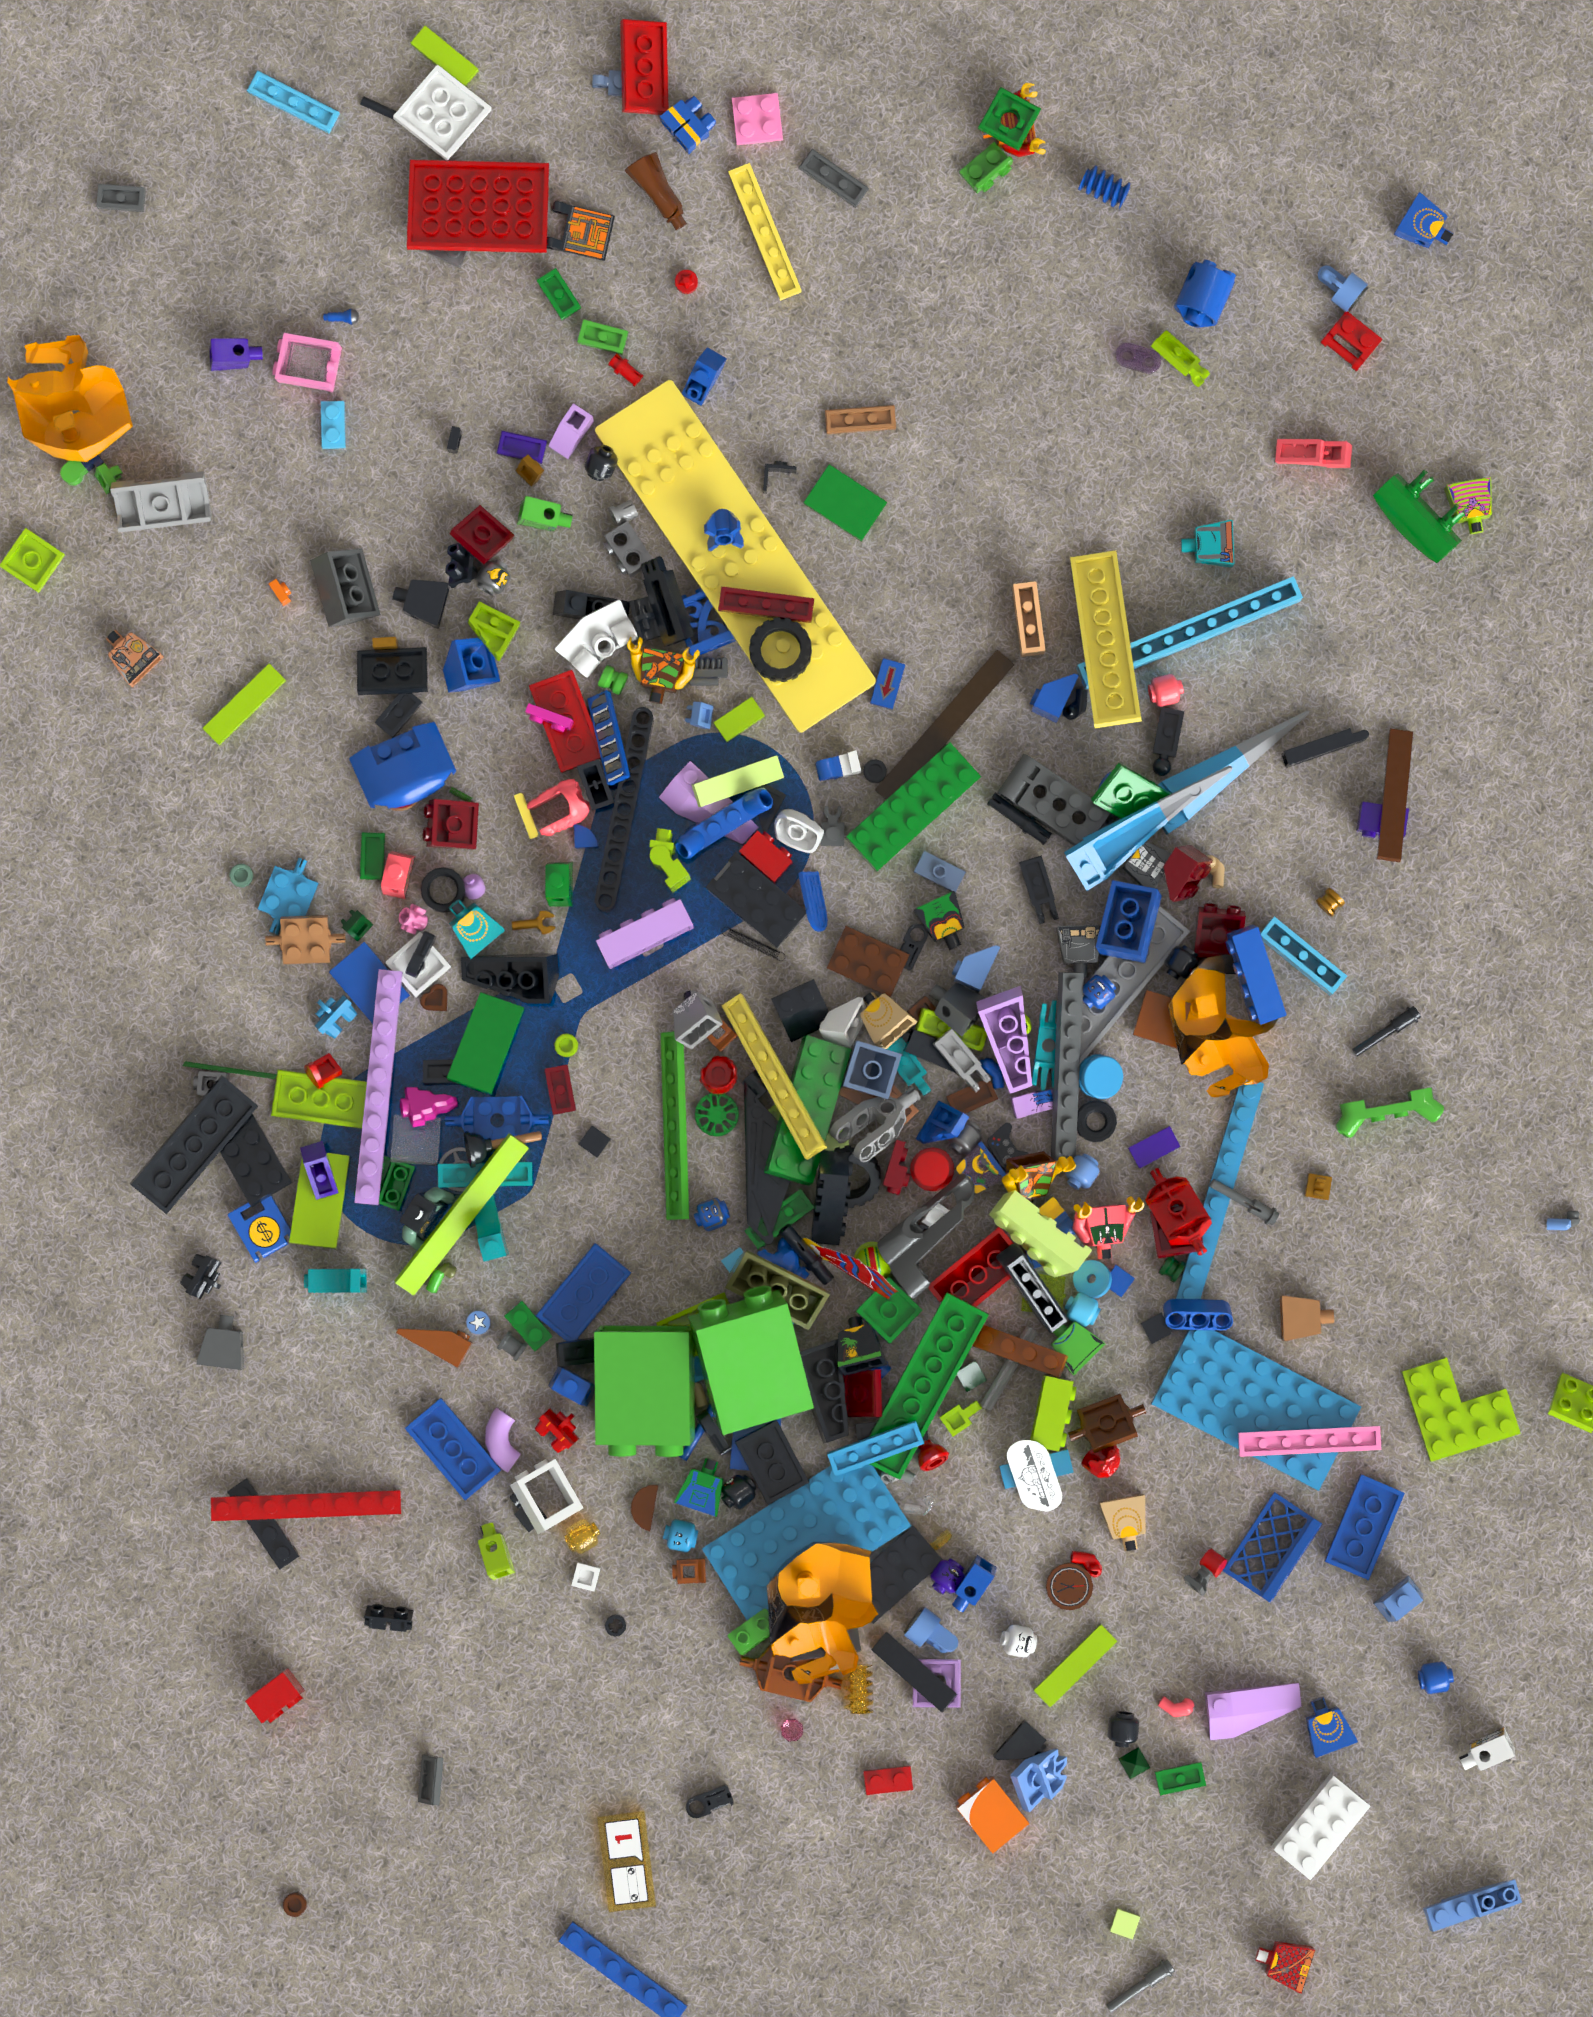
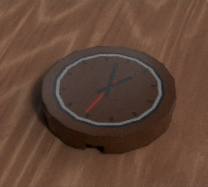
(1069, 1586)

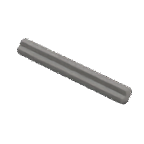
(1005, 1374)

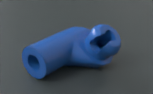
(993, 1069)

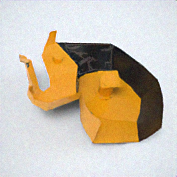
(1210, 1034)
(818, 1612)

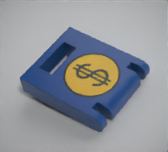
(262, 1231)

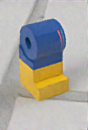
(1057, 1213)

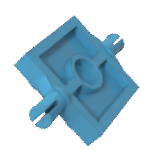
(287, 894)

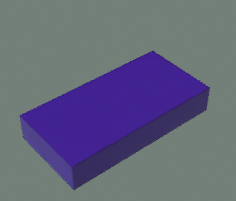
(519, 446)
(1154, 1147)

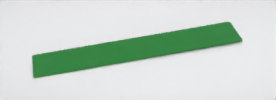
(229, 1070)

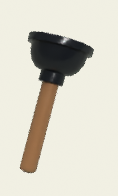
(478, 1147)

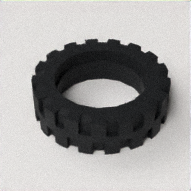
(770, 627)
(871, 1187)

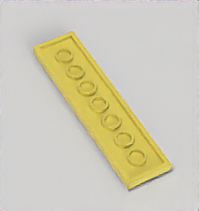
(1105, 639)

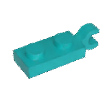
(910, 1067)

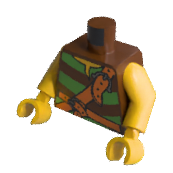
(661, 669)
(1034, 1173)

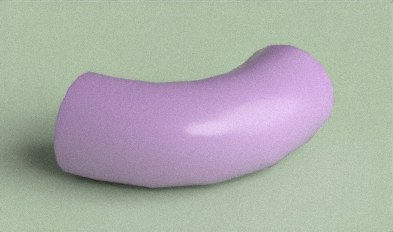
(497, 1440)

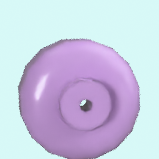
(474, 886)

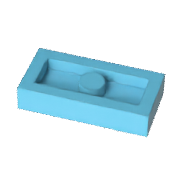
(333, 424)

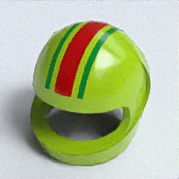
(870, 1256)

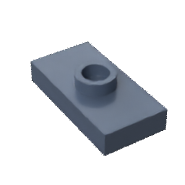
(939, 872)

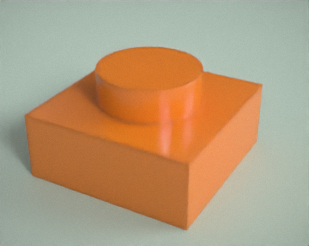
(281, 591)

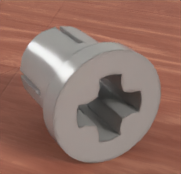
(623, 513)

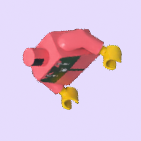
(1104, 1224)

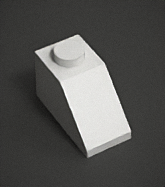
(843, 1023)

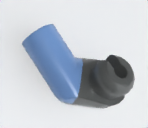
(1564, 1224)

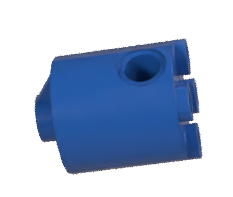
(1204, 294)

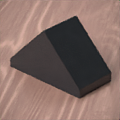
(595, 784)

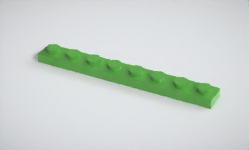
(674, 1127)

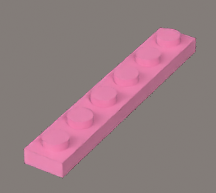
(1309, 1441)

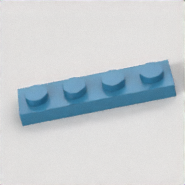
(875, 1448)

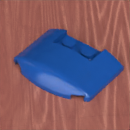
(403, 767)

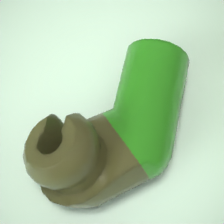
(438, 1275)

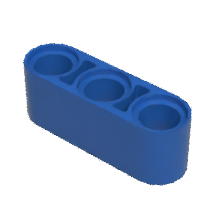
(1207, 1320)

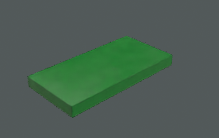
(485, 1043)

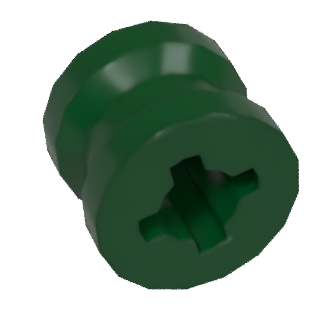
(1172, 1268)

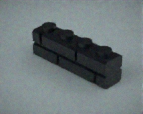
(1032, 1287)

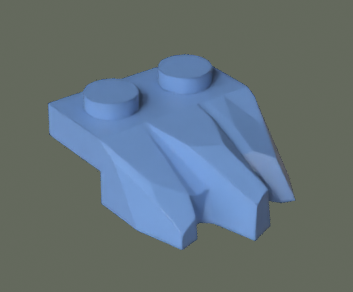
(1039, 1778)

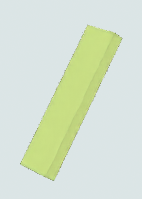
(737, 781)

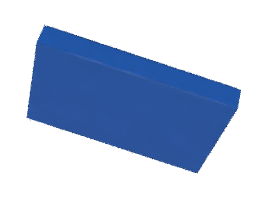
(359, 978)

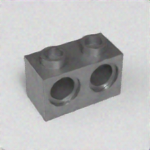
(632, 547)

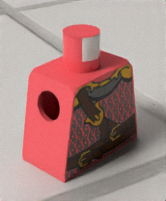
(397, 874)

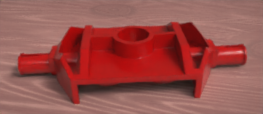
(1183, 1226)

